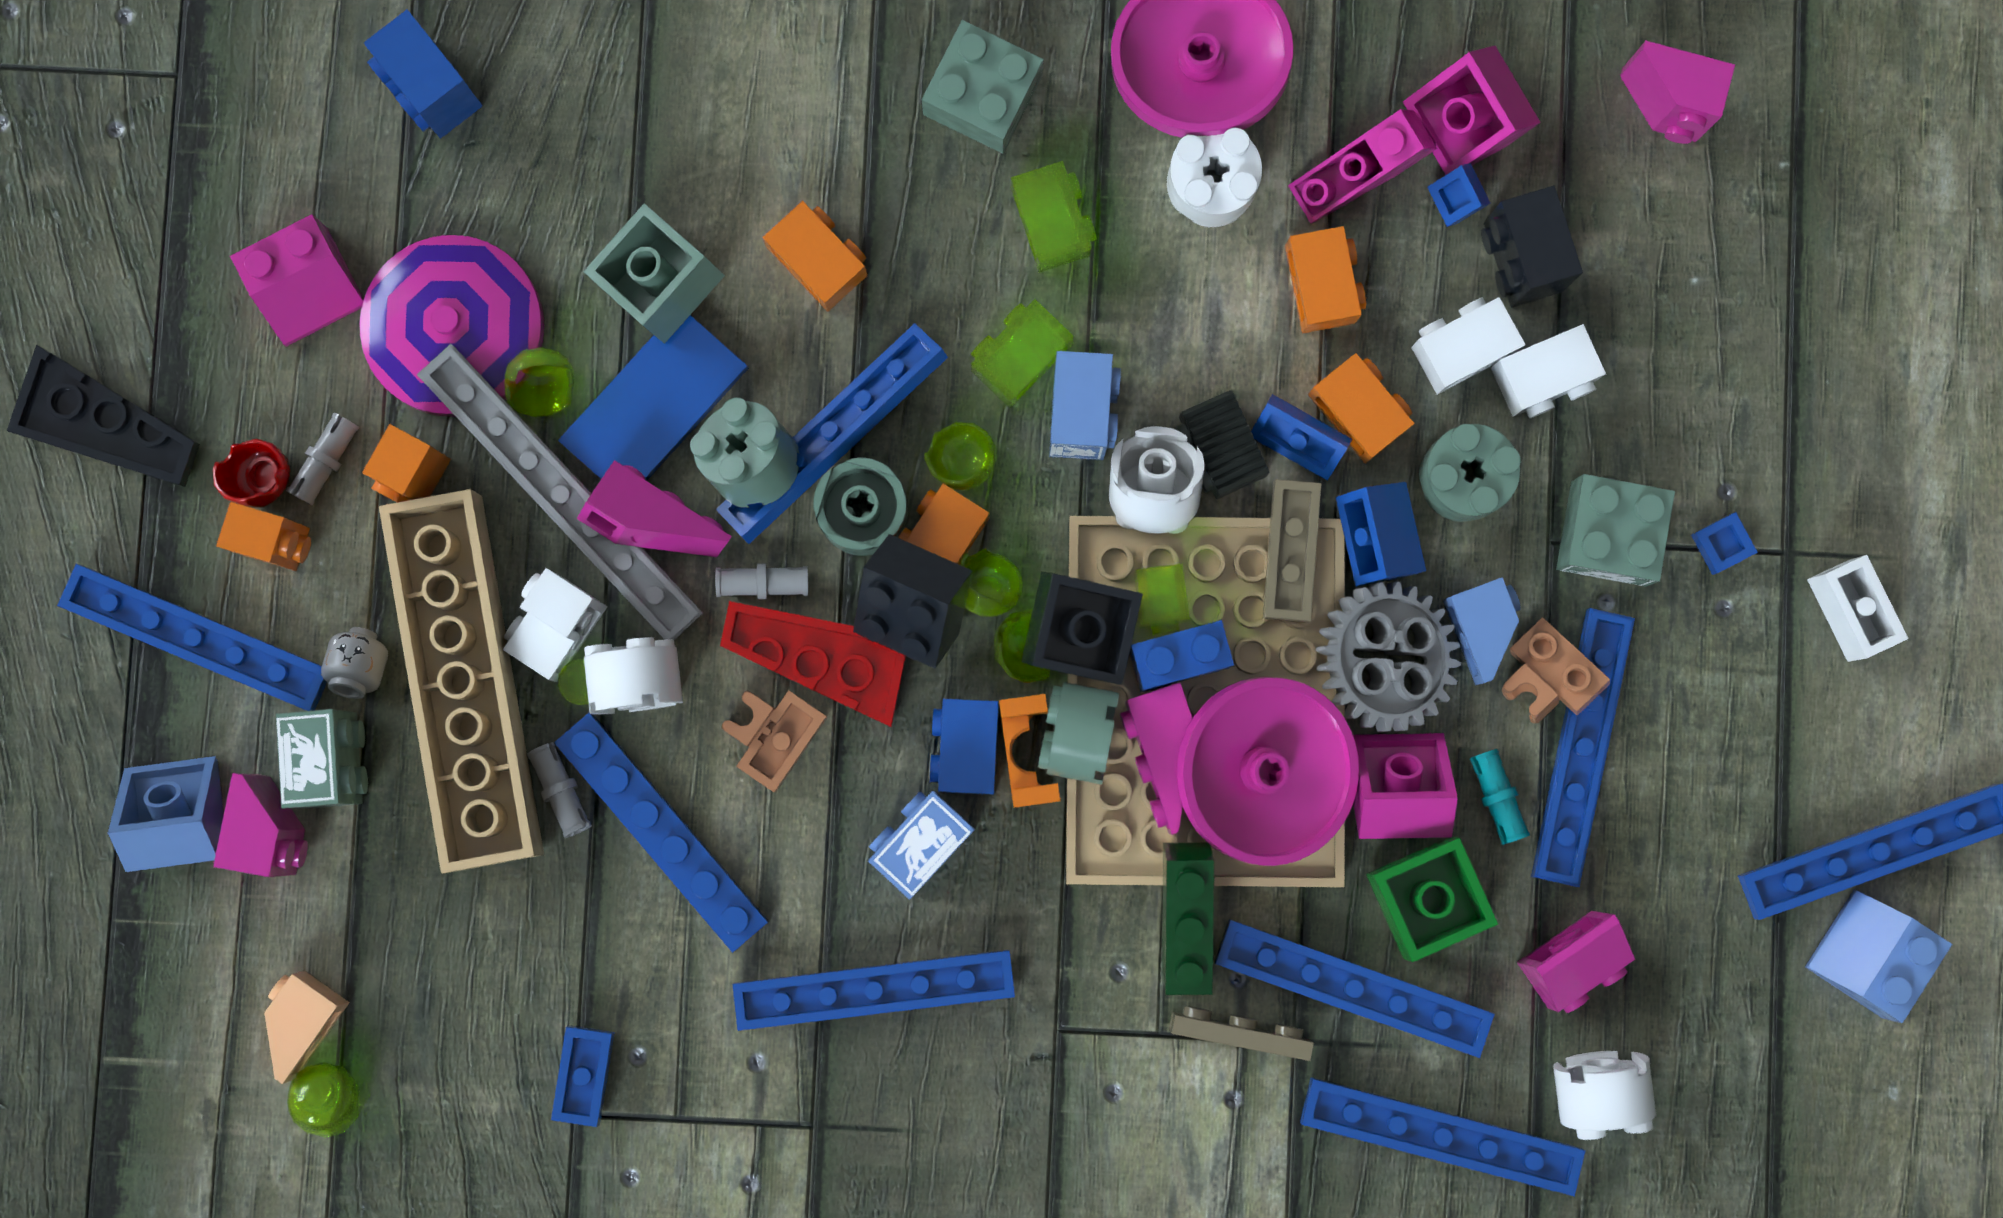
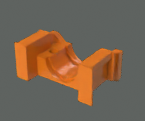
(1015, 721)

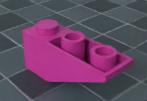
(1363, 165)
(641, 515)
(1159, 725)

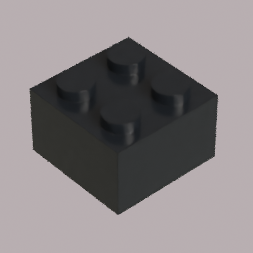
(1531, 247)
(912, 600)
(1081, 628)

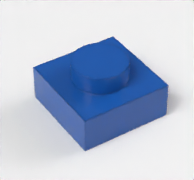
(1458, 194)
(1724, 543)

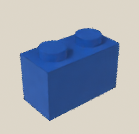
(1380, 533)
(1181, 656)
(966, 746)

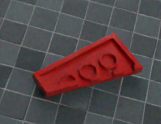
(818, 656)

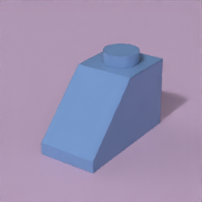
(1484, 625)

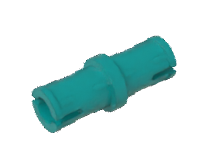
(1499, 796)

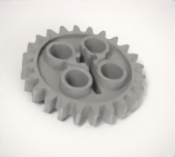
(1386, 699)

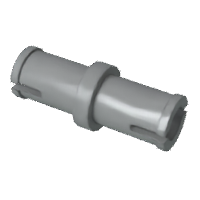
(322, 459)
(761, 581)
(559, 789)

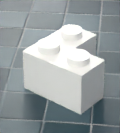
(555, 624)

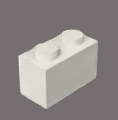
(1467, 344)
(1549, 371)
(1857, 608)

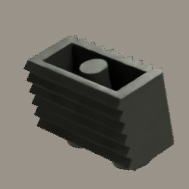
(1226, 444)

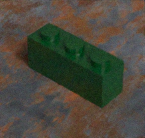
(1188, 918)

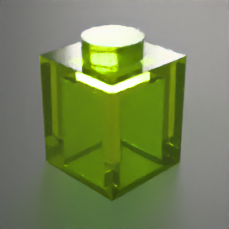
(1163, 598)

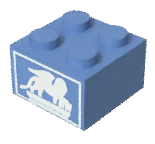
(1081, 405)
(920, 843)

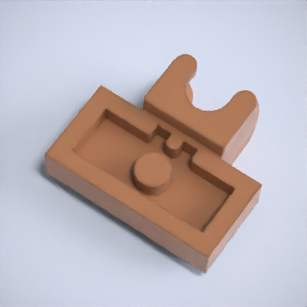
(1553, 672)
(775, 737)

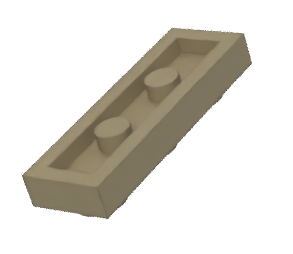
(1292, 550)
(1241, 1033)

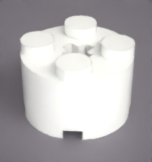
(1196, 192)
(1156, 481)
(632, 676)
(1605, 1093)

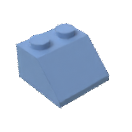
(167, 814)
(1878, 956)

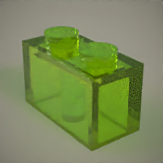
(1052, 216)
(1020, 352)

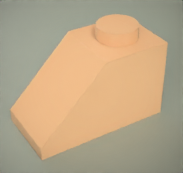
(299, 1021)

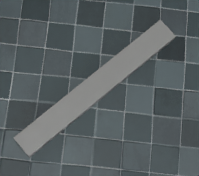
(556, 491)

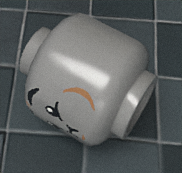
(354, 663)

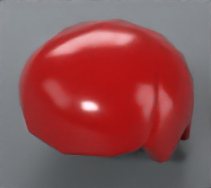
(252, 473)

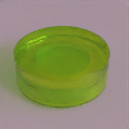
(573, 682)

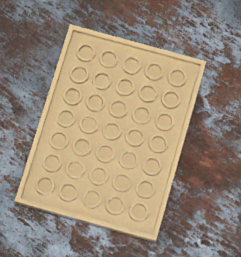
(1224, 567)

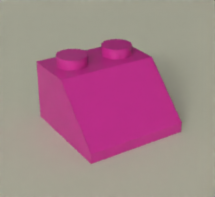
(1677, 90)
(1472, 109)
(298, 279)
(1404, 787)
(257, 832)
(1578, 960)

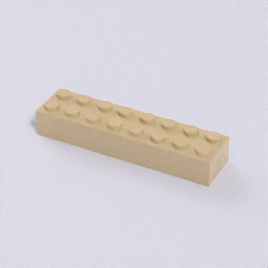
(461, 681)

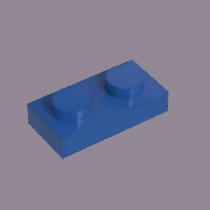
(1300, 437)
(582, 1076)

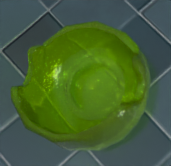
(546, 384)
(961, 456)
(993, 585)
(1009, 648)
(323, 1099)

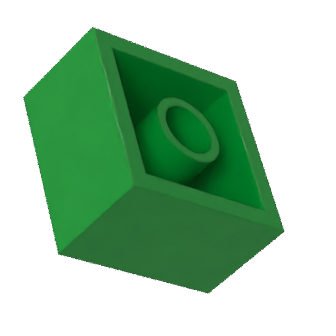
(1432, 899)

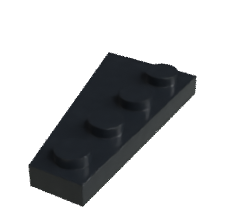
(87, 418)

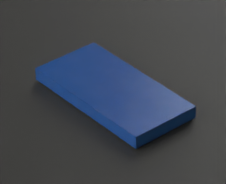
(655, 401)

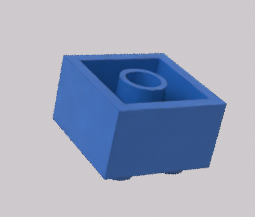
(420, 76)

